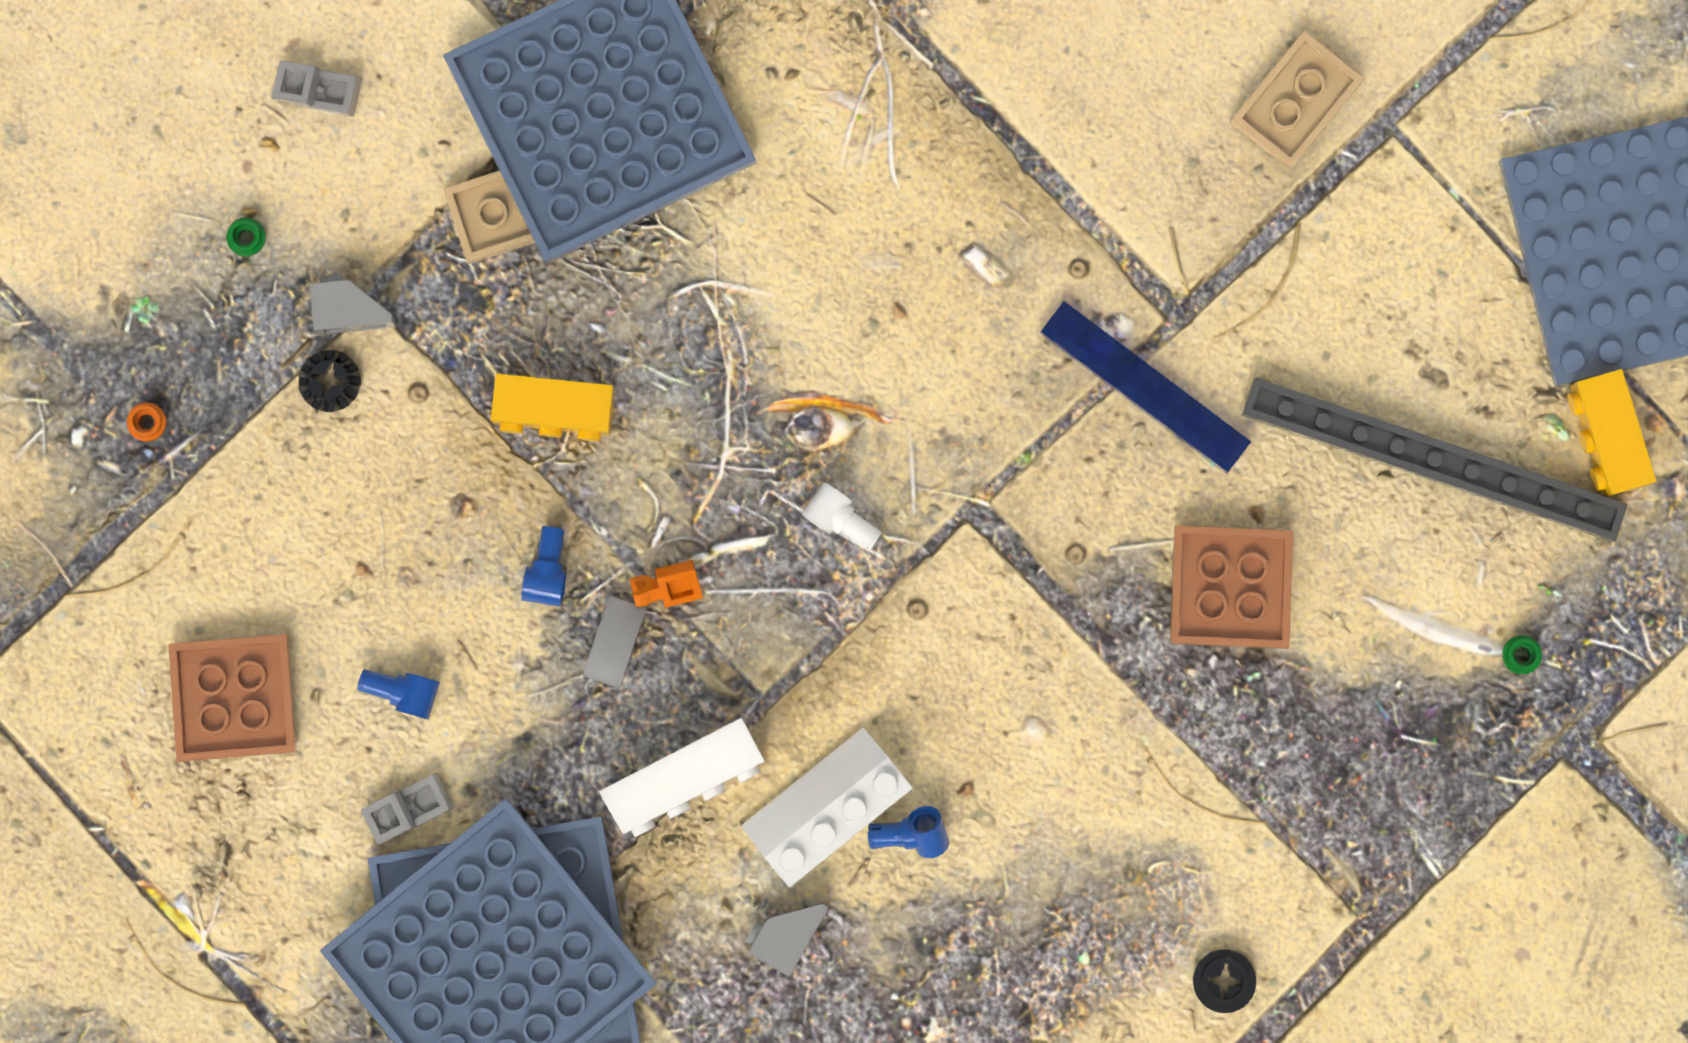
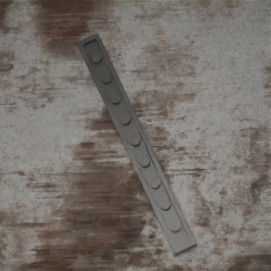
(1434, 460)

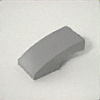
(316, 88)
(614, 642)
(407, 808)

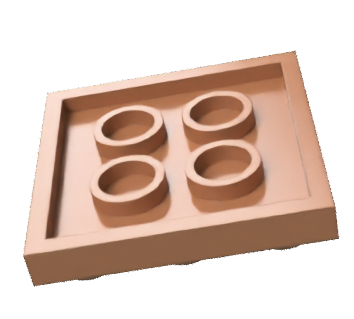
(1231, 587)
(232, 698)

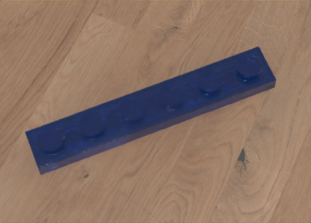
(1145, 387)

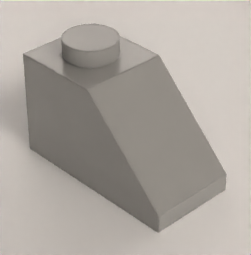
(345, 308)
(785, 937)

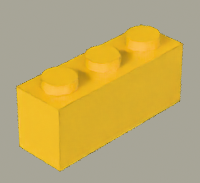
(552, 406)
(1611, 434)

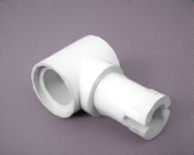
(833, 512)

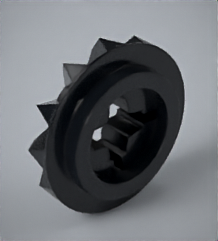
(338, 396)
(1235, 996)

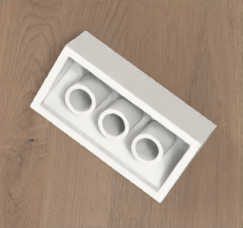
(682, 777)
(826, 807)

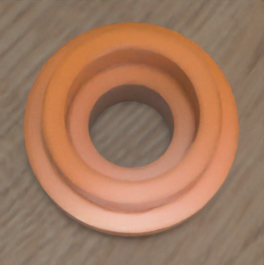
(138, 413)

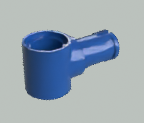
(544, 579)
(408, 693)
(920, 831)

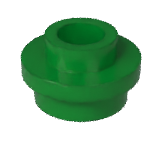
(235, 231)
(1533, 650)

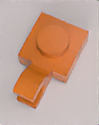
(673, 584)

